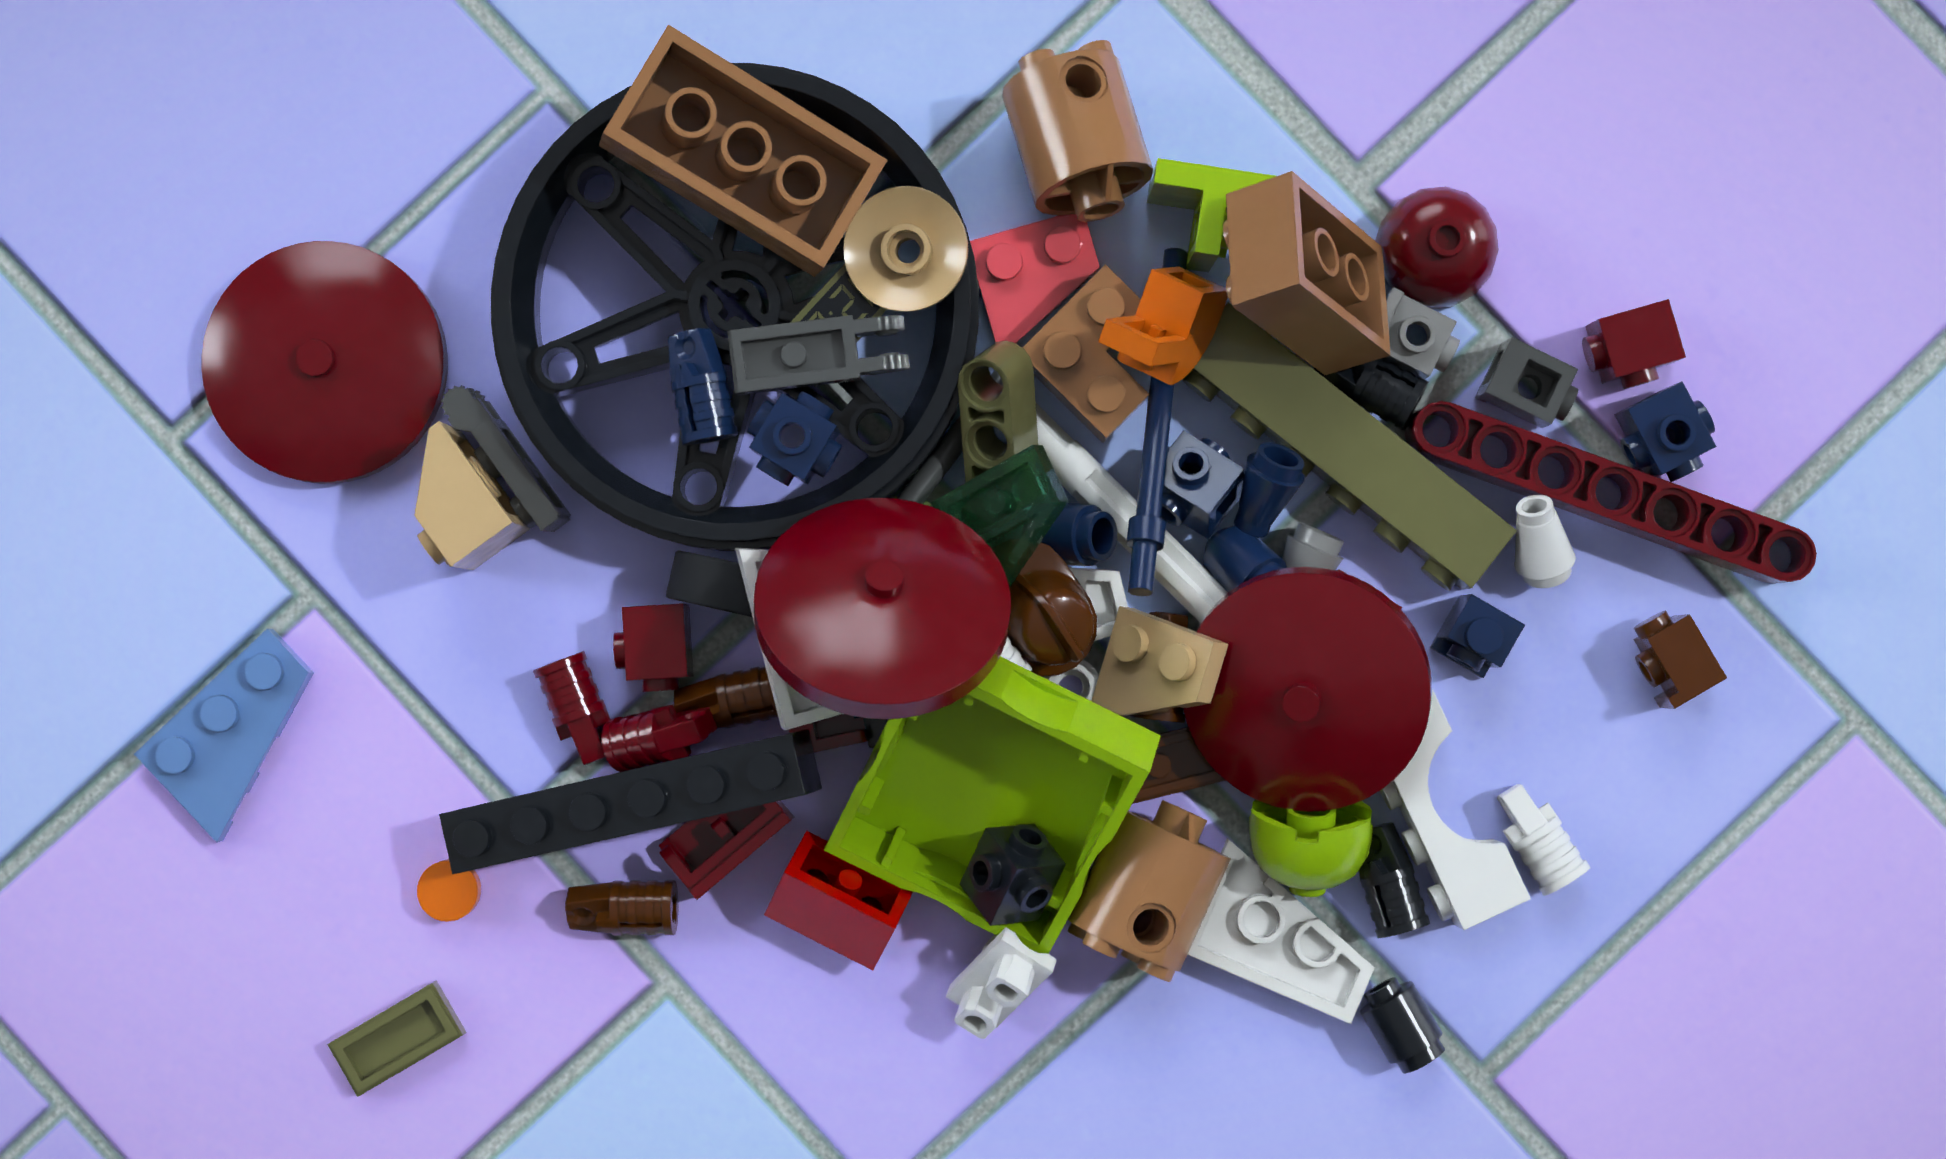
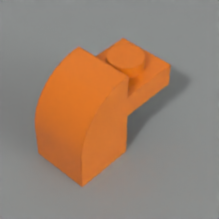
(1170, 324)

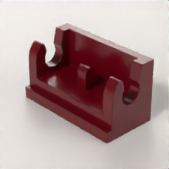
(715, 845)

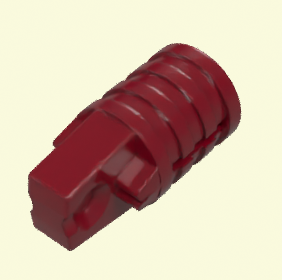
(575, 704)
(654, 736)

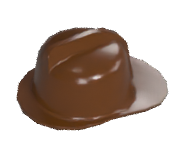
(1050, 615)

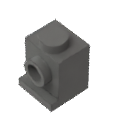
(1553, 379)

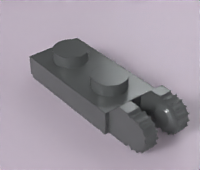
(810, 353)
(505, 457)

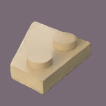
(1156, 666)

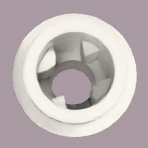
(1541, 544)

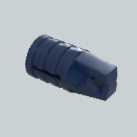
(700, 388)

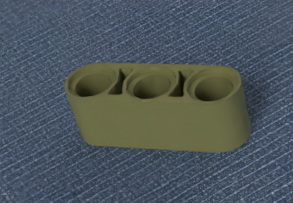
(989, 404)

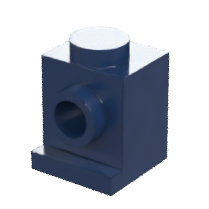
(1477, 635)

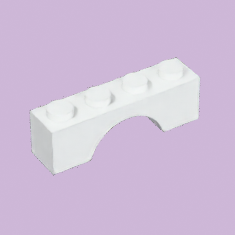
(1469, 875)

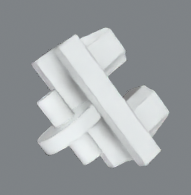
(997, 982)

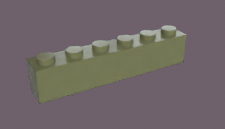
(1350, 452)

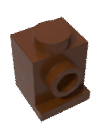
(1675, 658)

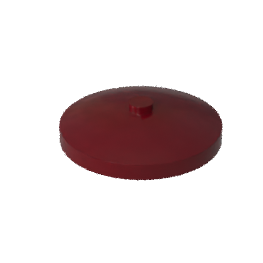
(324, 362)
(881, 608)
(1314, 690)

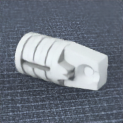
(1541, 841)

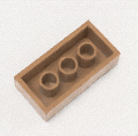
(742, 151)

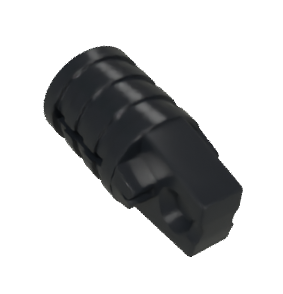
(1381, 389)
(1391, 885)

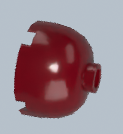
(1438, 246)

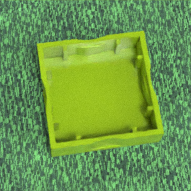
(995, 759)

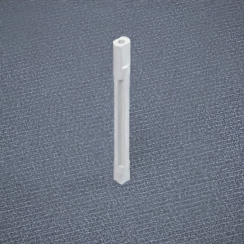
(1096, 486)

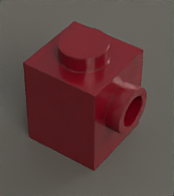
(1633, 344)
(655, 645)

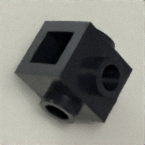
(1012, 874)

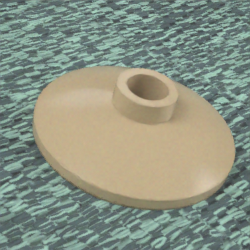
(879, 231)

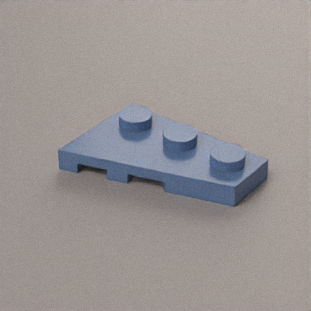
(222, 736)

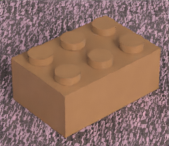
(1306, 274)

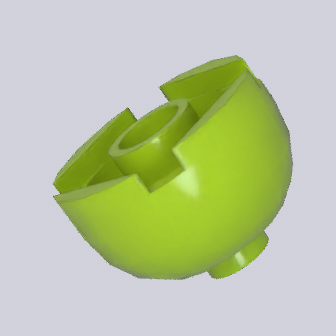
(1310, 847)

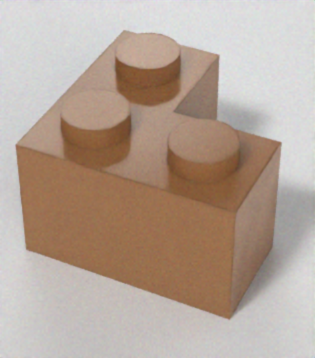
(1078, 366)

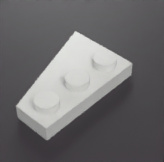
(1278, 943)

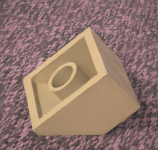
(460, 504)

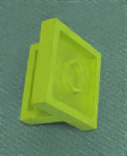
(1204, 191)

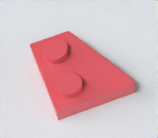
(1031, 272)

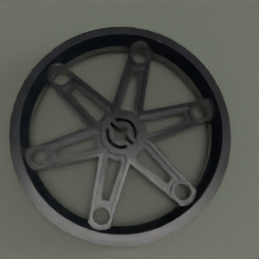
(525, 361)

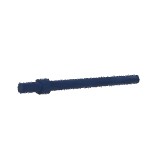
(1147, 528)

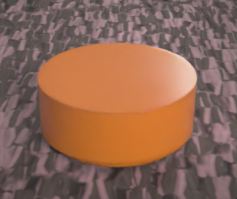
(447, 894)

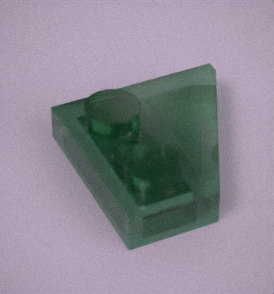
(1010, 506)

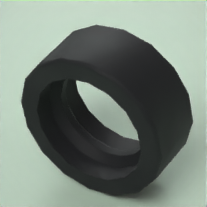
(708, 583)

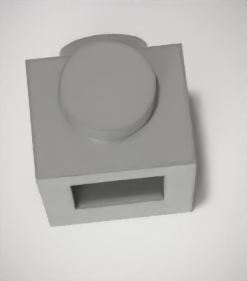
(1439, 344)

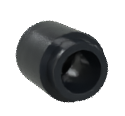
(1402, 1024)

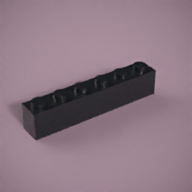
(631, 801)

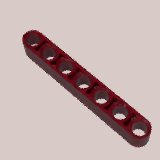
(1638, 494)

